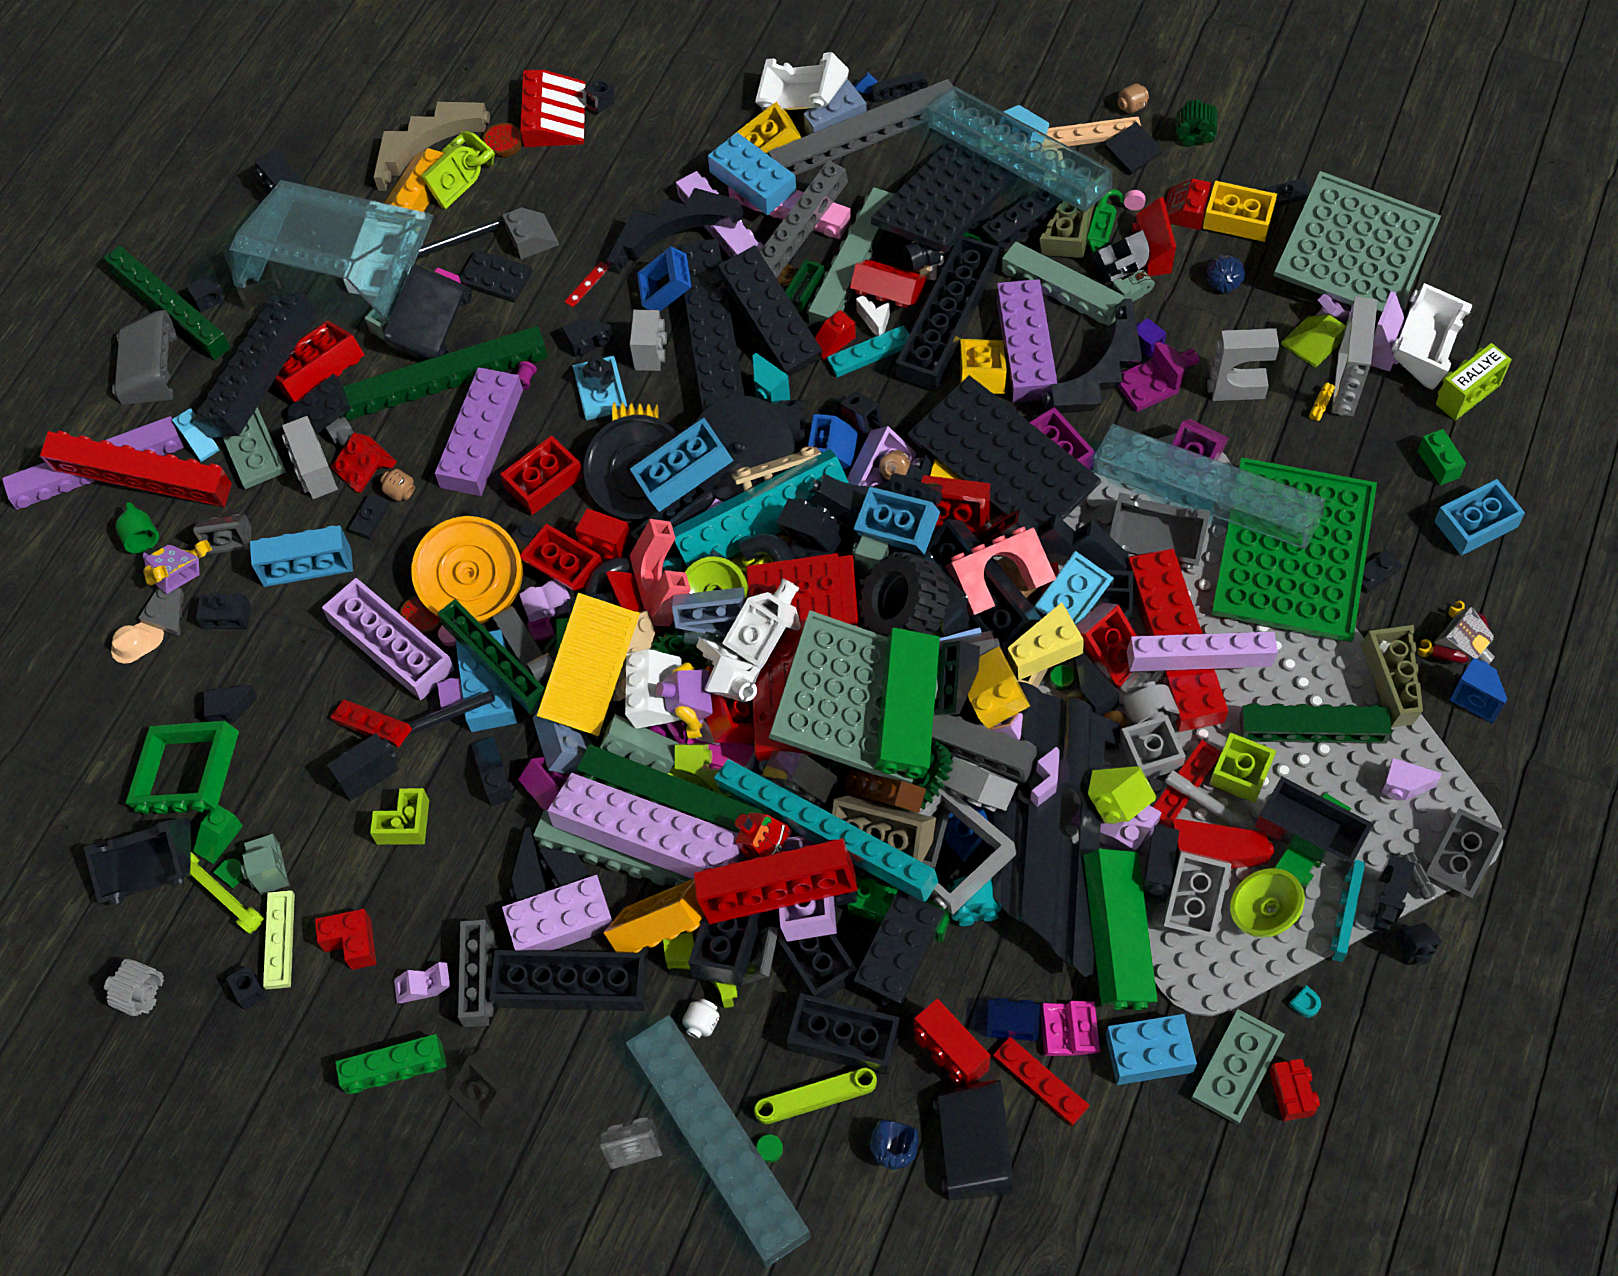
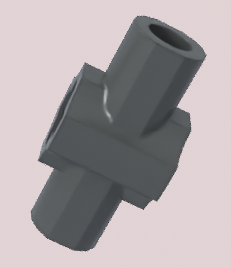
(340, 431)

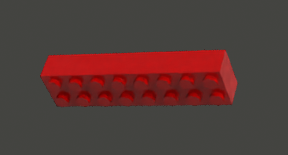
(136, 468)
(1169, 611)

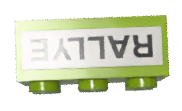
(1472, 381)

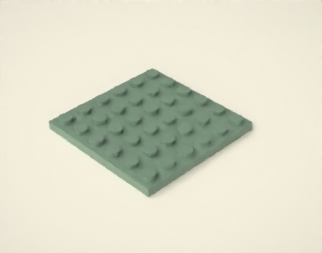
(1356, 243)
(836, 694)

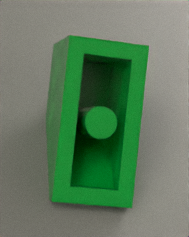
(216, 834)

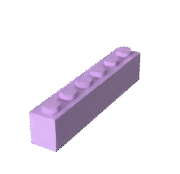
(730, 239)
(1202, 651)

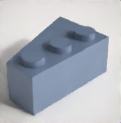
(844, 105)
(708, 610)
(561, 745)

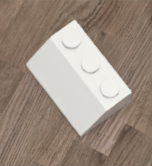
(643, 673)

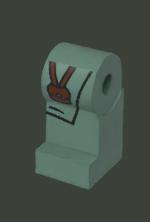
(1134, 286)

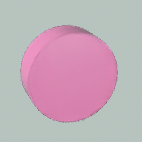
(1134, 200)
(445, 637)

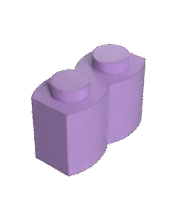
(545, 601)

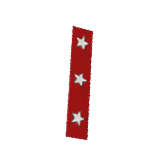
(586, 284)

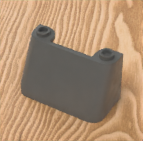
(144, 359)
(1154, 527)

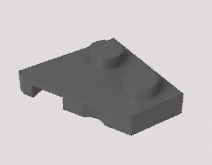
(164, 611)

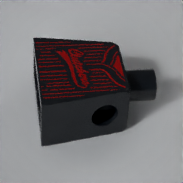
(860, 413)

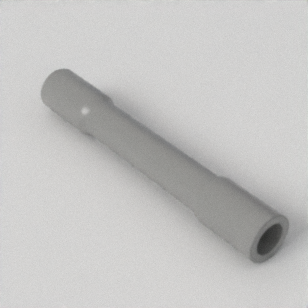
(1186, 787)

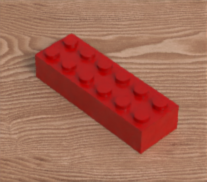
(775, 881)

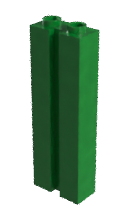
(907, 703)
(1120, 929)

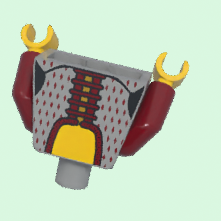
(1462, 639)

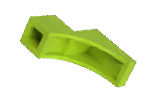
(696, 759)
(677, 956)

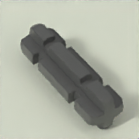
(1420, 877)

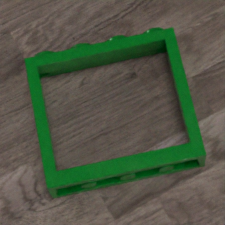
(224, 740)

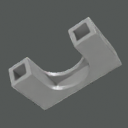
(1236, 348)

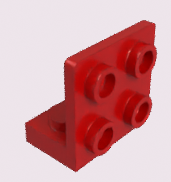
(360, 461)

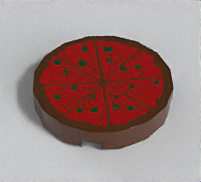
(503, 139)
(419, 616)

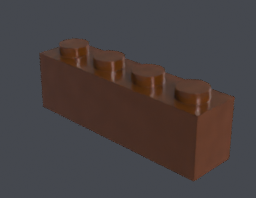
(884, 790)

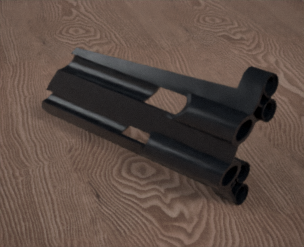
(1047, 875)

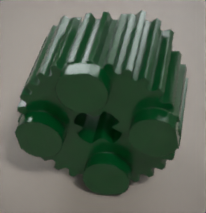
(1196, 123)

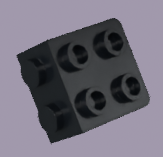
(909, 487)

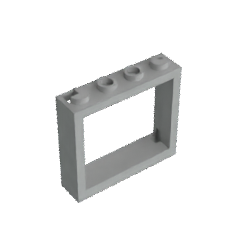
(1354, 351)
(1001, 843)

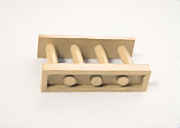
(746, 474)

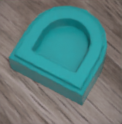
(1306, 1003)

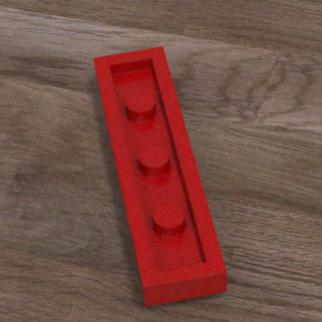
(371, 722)
(1195, 770)
(1041, 1081)

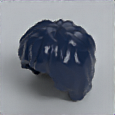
(1225, 273)
(894, 1144)

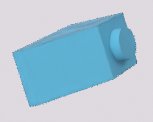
(194, 436)

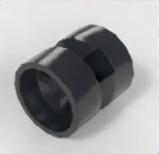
(918, 255)

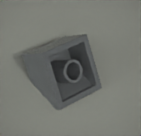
(529, 232)
(225, 533)

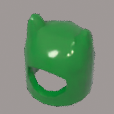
(133, 529)

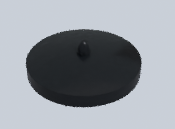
(751, 435)
(609, 462)

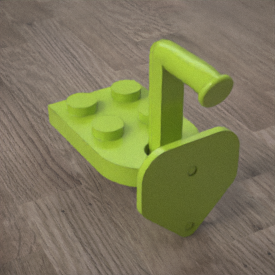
(457, 168)

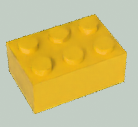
(1239, 211)

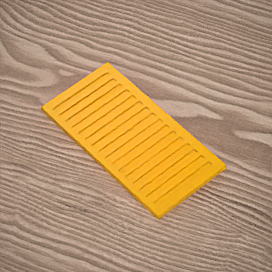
(588, 664)

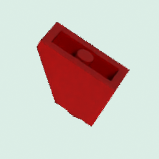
(835, 334)

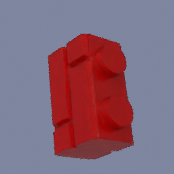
(1294, 1090)

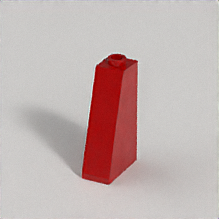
(1226, 843)

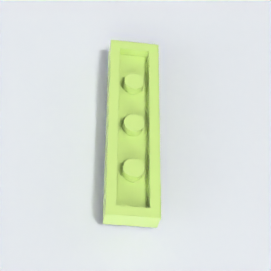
(279, 940)

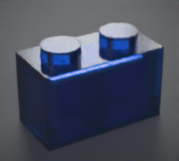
(1013, 1019)

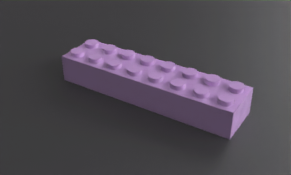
(641, 828)

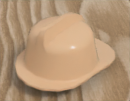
(135, 641)

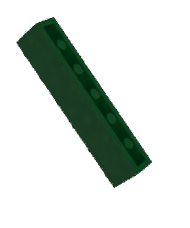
(492, 656)
(1315, 723)

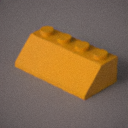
(411, 189)
(656, 919)

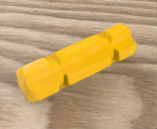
(1321, 401)

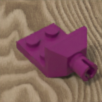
(1158, 377)

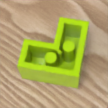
(404, 825)

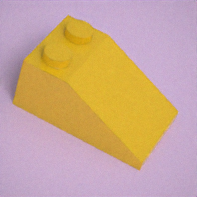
(770, 129)
(984, 362)
(996, 690)

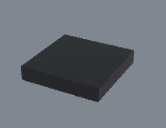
(1133, 148)

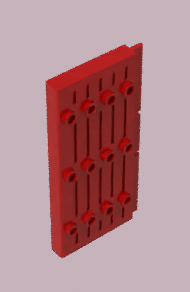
(825, 588)

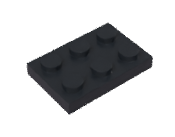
(496, 276)
(321, 404)

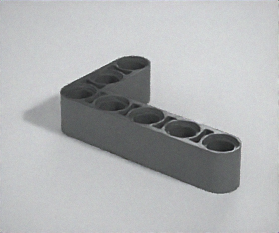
(523, 645)

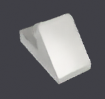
(874, 317)

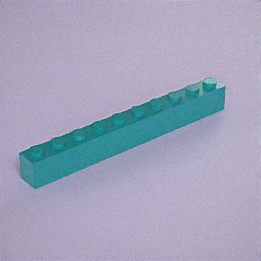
(821, 826)

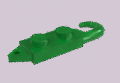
(1103, 222)

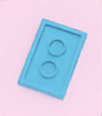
(595, 403)
(1077, 587)

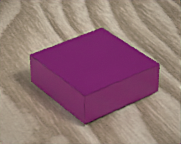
(541, 630)

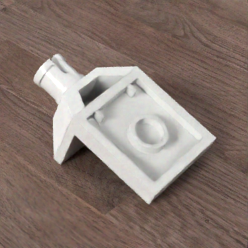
(763, 623)
(732, 674)

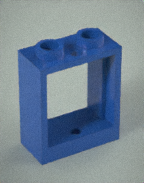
(672, 262)

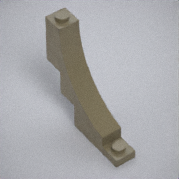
(401, 146)

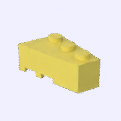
(1045, 644)

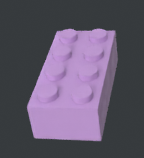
(558, 916)
(807, 918)

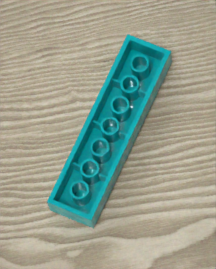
(751, 511)

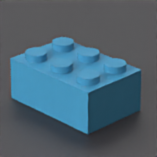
(1479, 517)
(897, 520)
(1150, 1049)

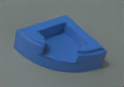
(865, 83)

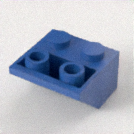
(834, 434)

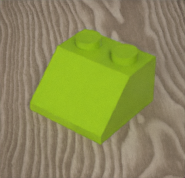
(1120, 793)

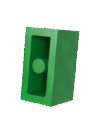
(1441, 457)

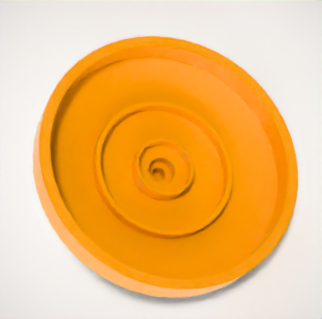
(468, 563)

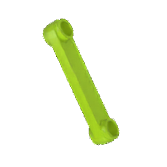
(247, 918)
(815, 1096)

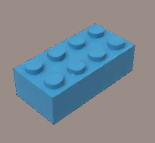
(752, 173)
(681, 464)
(301, 556)
(478, 680)

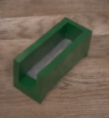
(805, 285)

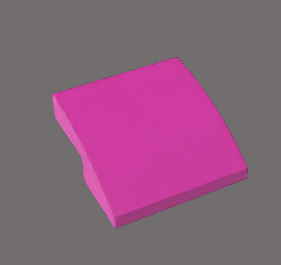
(1069, 1028)

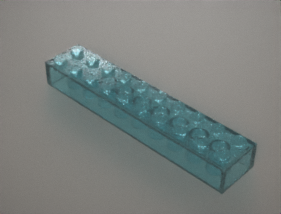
(1020, 148)
(1209, 485)
(718, 1141)

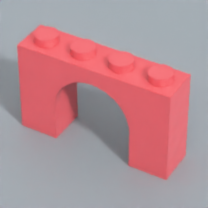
(1022, 548)
(647, 563)

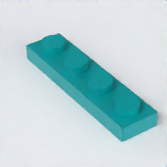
(868, 351)
(1344, 920)

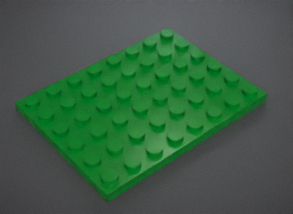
(1294, 586)

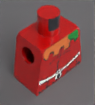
(760, 835)

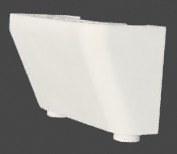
(801, 86)
(1430, 334)

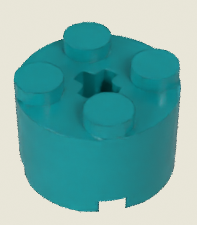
(978, 907)

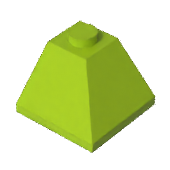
(1315, 338)

